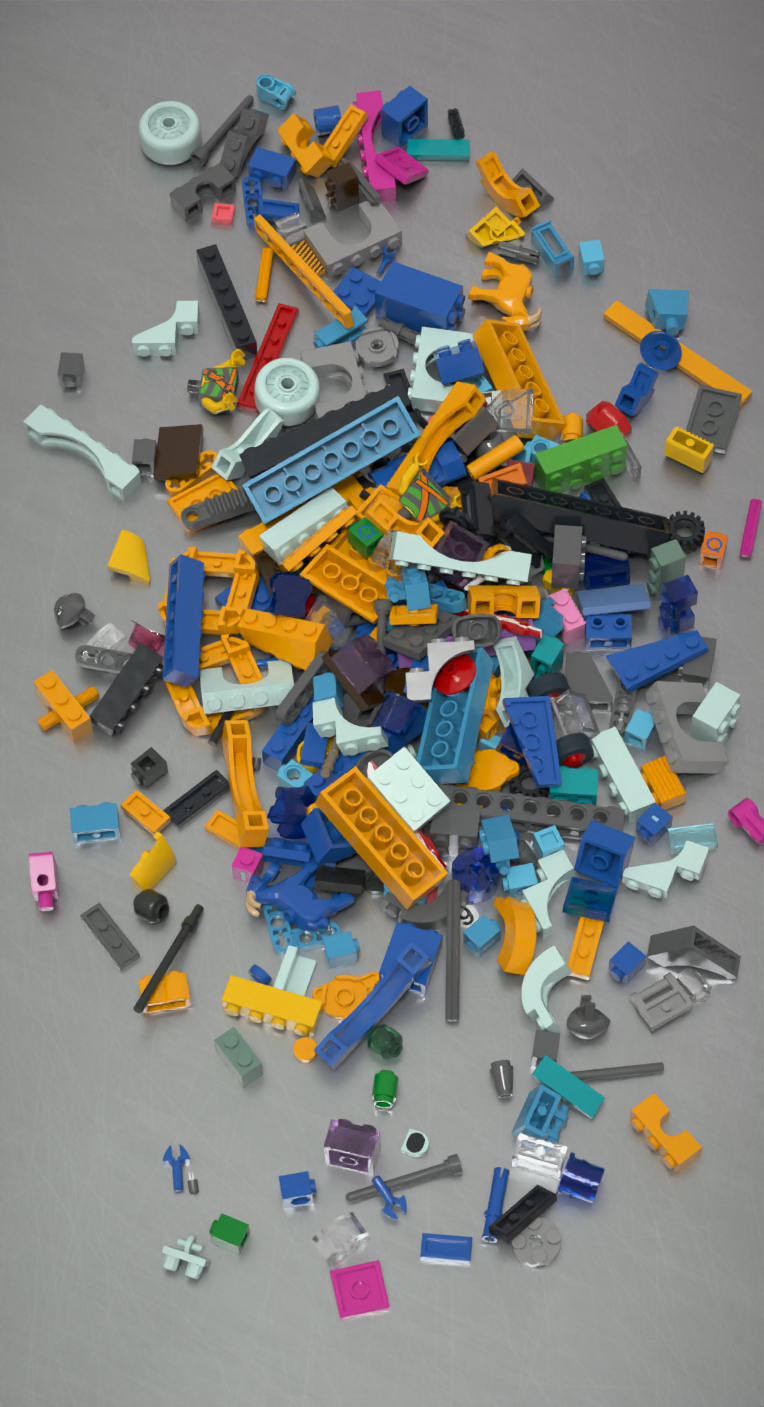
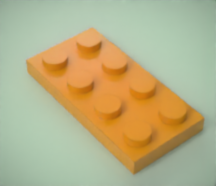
(324, 534)

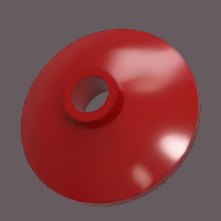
(455, 675)

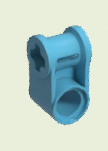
(274, 91)

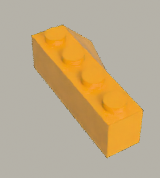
(285, 637)

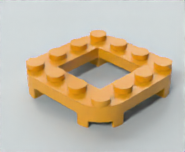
(246, 577)
(214, 655)

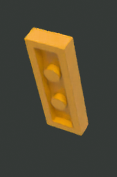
(345, 132)
(585, 947)

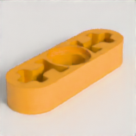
(187, 483)

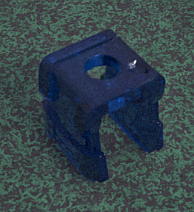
(289, 594)
(291, 810)

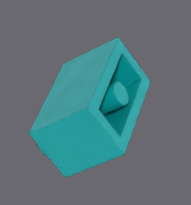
(547, 656)
(576, 785)

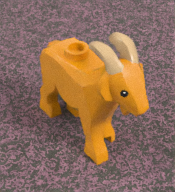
(511, 293)

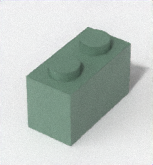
(238, 1057)

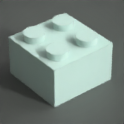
(716, 715)

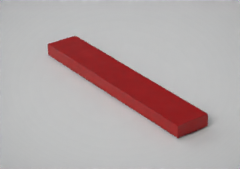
(270, 349)

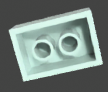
(408, 790)

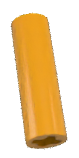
(495, 457)

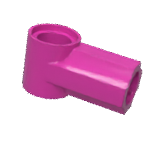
(747, 816)

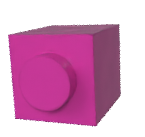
(247, 864)

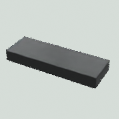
(110, 936)

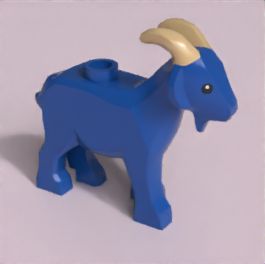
(296, 899)

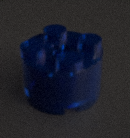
(476, 874)

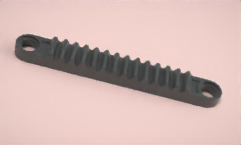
(217, 508)

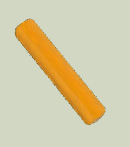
(264, 274)
(83, 699)

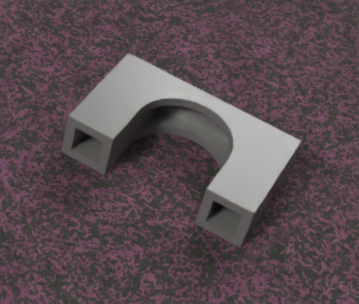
(338, 256)
(340, 362)
(681, 750)

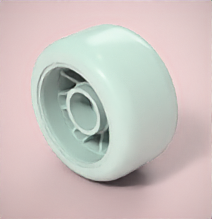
(169, 132)
(288, 390)

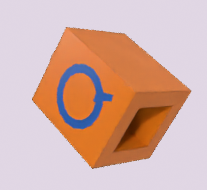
(713, 550)

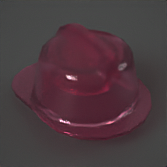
(149, 638)

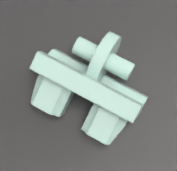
(174, 1255)

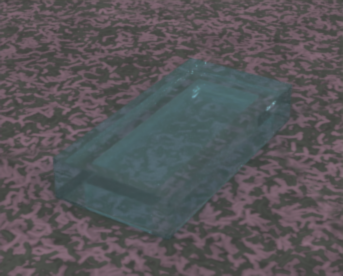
(699, 834)

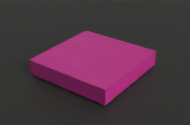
(401, 165)
(359, 1290)

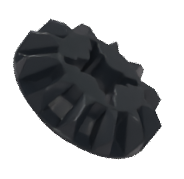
(457, 517)

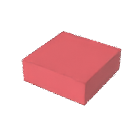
(223, 214)

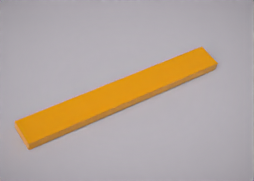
(303, 272)
(690, 362)

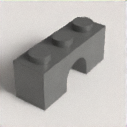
(214, 181)

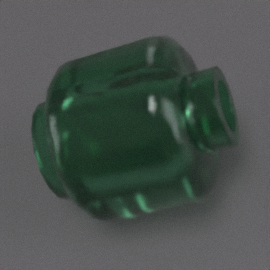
(384, 1042)

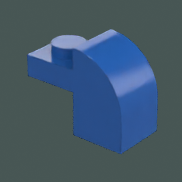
(638, 392)

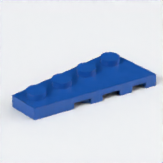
(650, 661)
(536, 736)

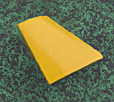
(494, 229)
(130, 558)
(153, 865)

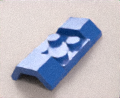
(445, 467)

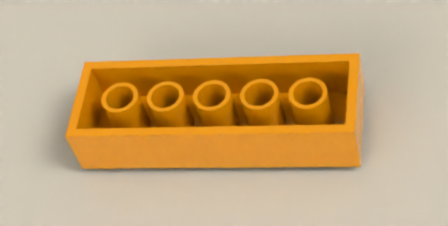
(515, 367)
(381, 838)

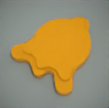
(491, 770)
(345, 993)

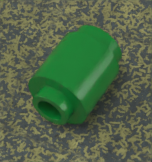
(385, 1089)

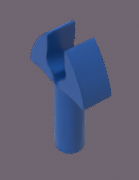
(176, 1166)
(389, 1199)

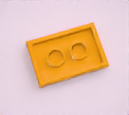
(213, 485)

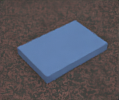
(613, 599)

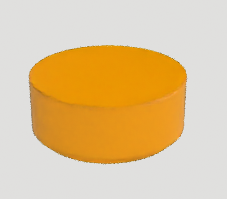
(304, 1050)

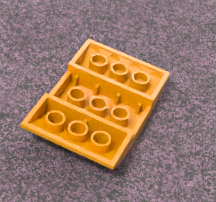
(346, 573)

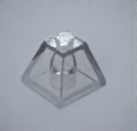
(513, 411)

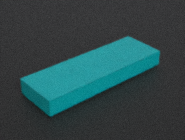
(439, 149)
(568, 1086)

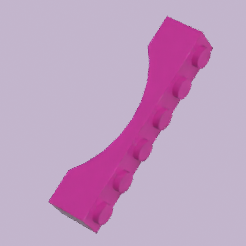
(377, 176)

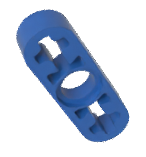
(247, 196)

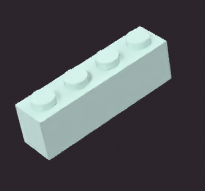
(300, 525)
(621, 774)

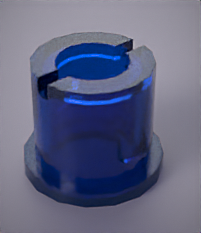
(396, 714)
(579, 1179)

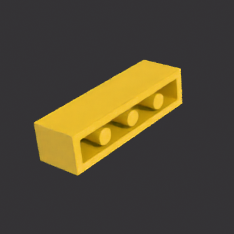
(272, 1006)

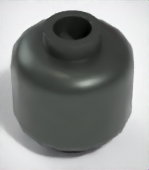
(151, 906)

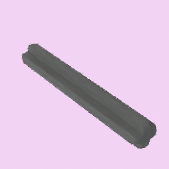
(364, 186)

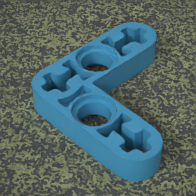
(451, 601)
(292, 937)

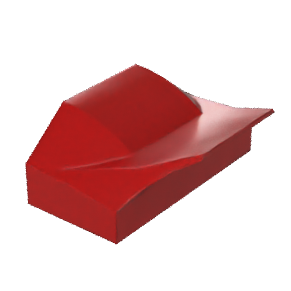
(606, 415)

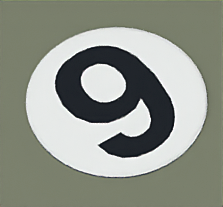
(468, 916)

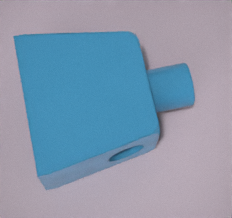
(668, 309)

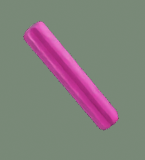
(750, 528)

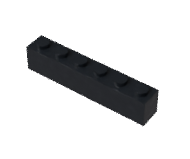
(226, 301)

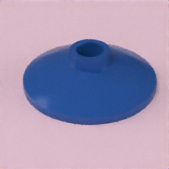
(656, 355)

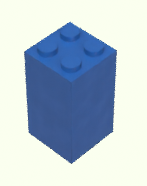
(419, 299)

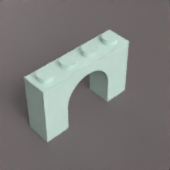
(426, 392)
(225, 696)

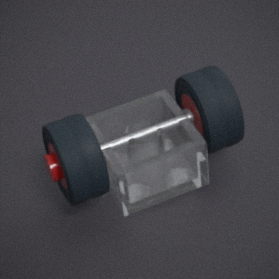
(571, 719)

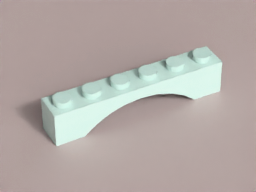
(50, 429)
(413, 549)

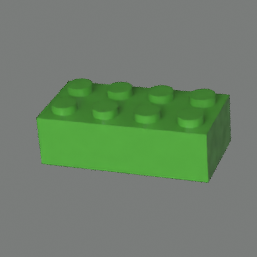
(581, 461)

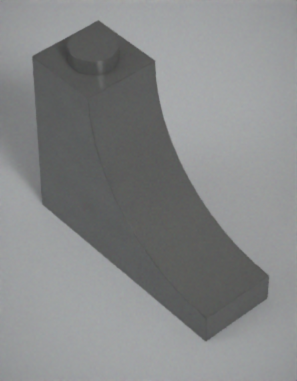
(693, 948)

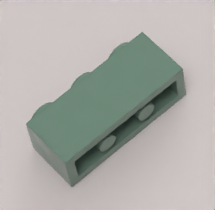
(666, 564)

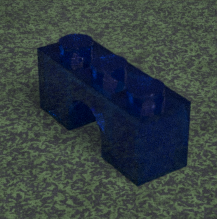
(676, 605)

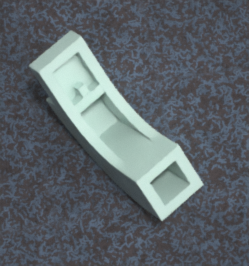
(537, 983)

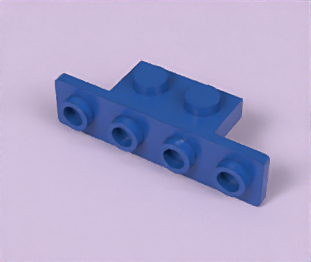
(287, 852)

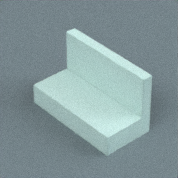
(295, 972)

